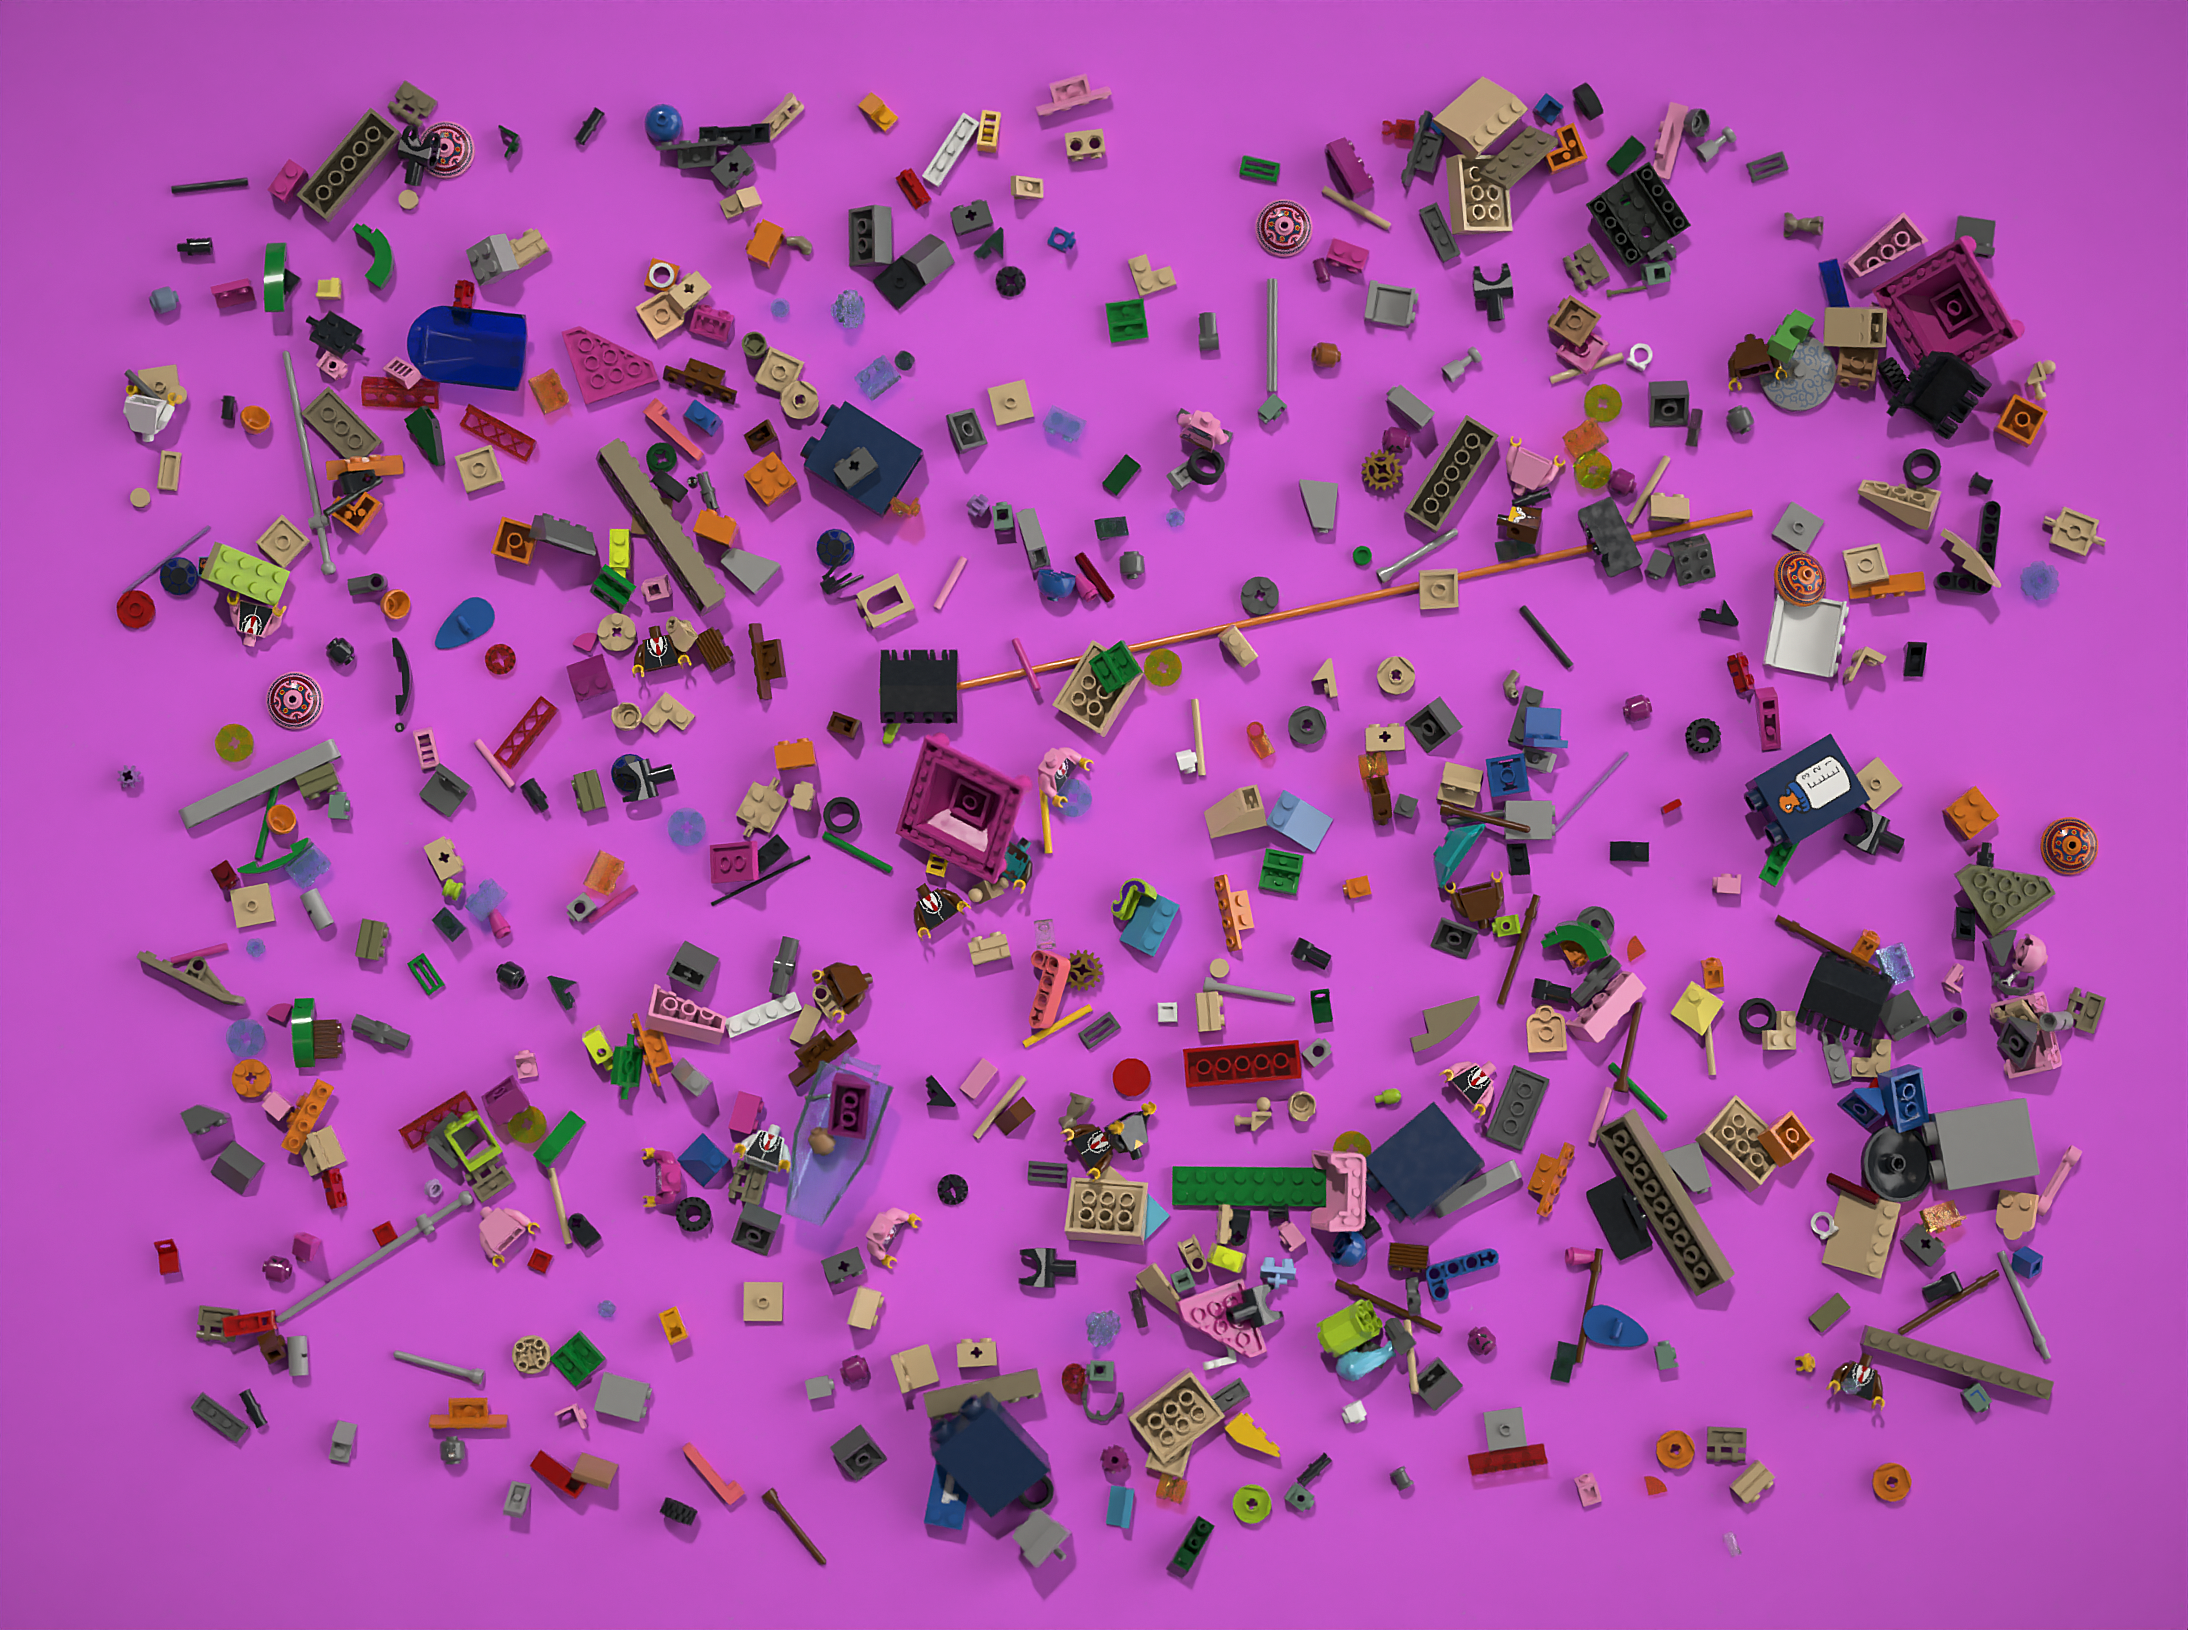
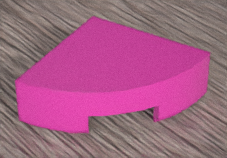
(585, 641)
(280, 1011)

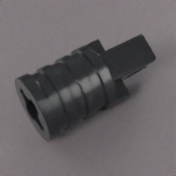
(196, 246)
(535, 794)
(1985, 857)

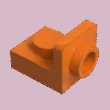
(1356, 887)
(1866, 945)
(1574, 952)
(1712, 973)

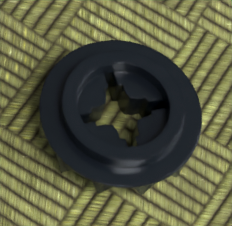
(1011, 290)
(960, 1194)

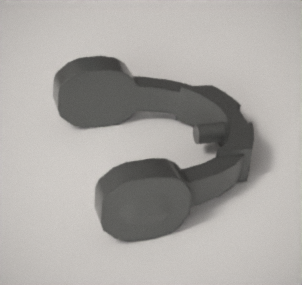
(2012, 990)
(1118, 1402)

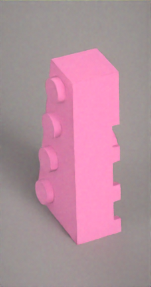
(1887, 244)
(1607, 1008)
(683, 1017)

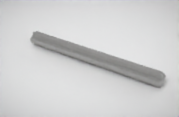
(1271, 335)

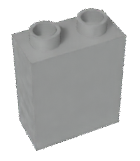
(1981, 1144)

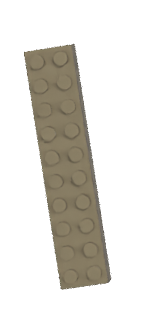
(660, 526)
(1665, 1202)

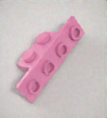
(1070, 93)
(1669, 140)

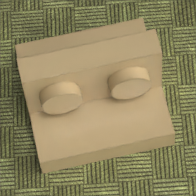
(1459, 784)
(322, 1151)

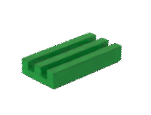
(1259, 176)
(434, 972)

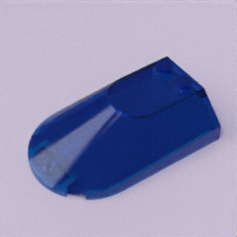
(469, 347)

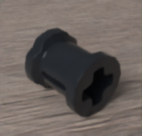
(1980, 483)
(1278, 1208)

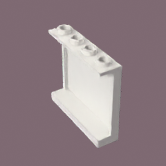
(1806, 636)

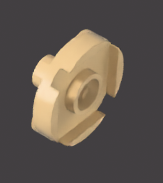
(799, 410)
(617, 621)
(1396, 664)

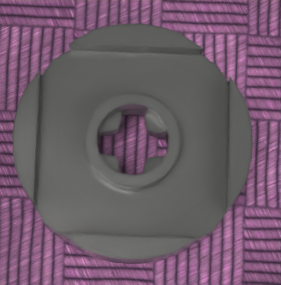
(1254, 605)
(1311, 715)
(1598, 914)
(1413, 1297)

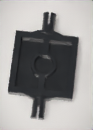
(335, 334)

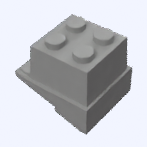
(1041, 1537)

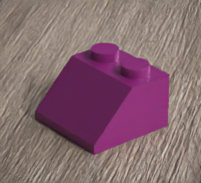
(590, 678)
(505, 1100)

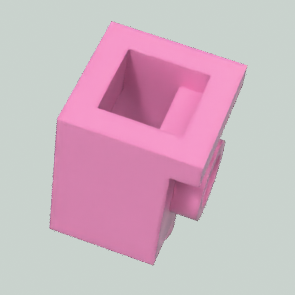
(336, 373)
(653, 594)
(1727, 884)
(1291, 1235)

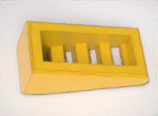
(988, 143)
(941, 873)

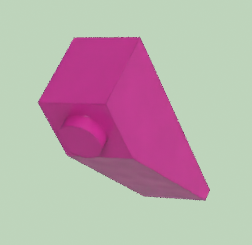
(1768, 717)
(305, 1246)

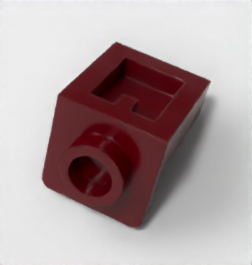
(225, 875)

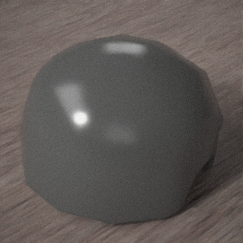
(1696, 122)

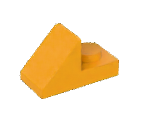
(878, 111)
(673, 1325)

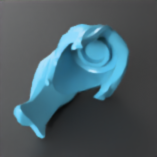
(1356, 1365)

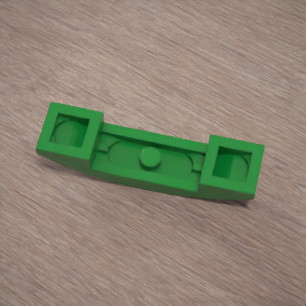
(274, 277)
(297, 849)
(1776, 864)

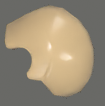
(626, 716)
(1301, 1105)

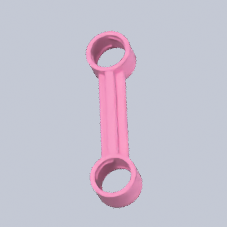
(2068, 1161)

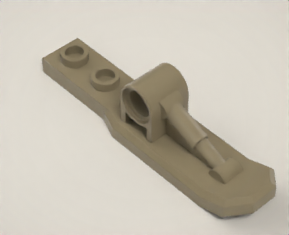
(201, 980)

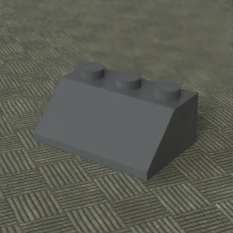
(870, 236)
(562, 534)

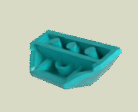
(1453, 851)

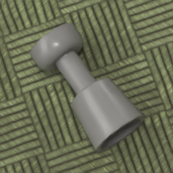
(1710, 148)
(1456, 368)

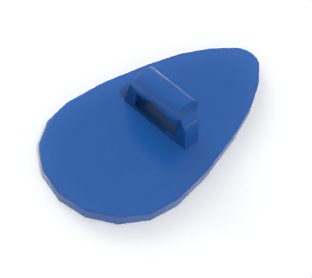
(466, 623)
(1612, 1327)

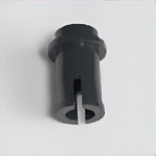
(228, 407)

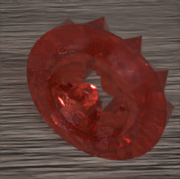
(491, 656)
(1068, 1378)

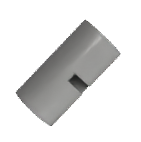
(318, 911)
(2056, 1021)
(297, 1355)

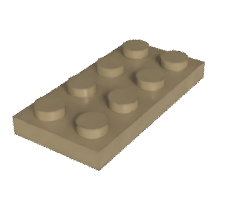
(1518, 157)
(341, 425)

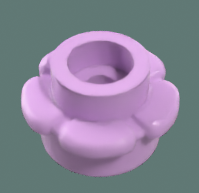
(432, 1188)

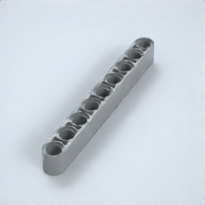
(259, 783)

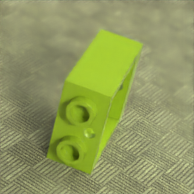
(483, 1156)

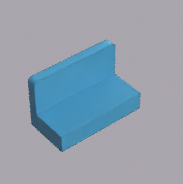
(1120, 1506)

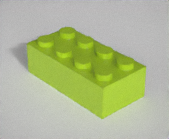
(245, 574)

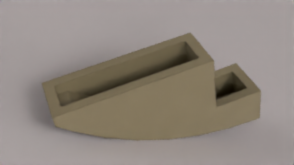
(1443, 1021)

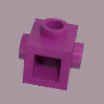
(1111, 1452)

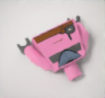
(1202, 429)

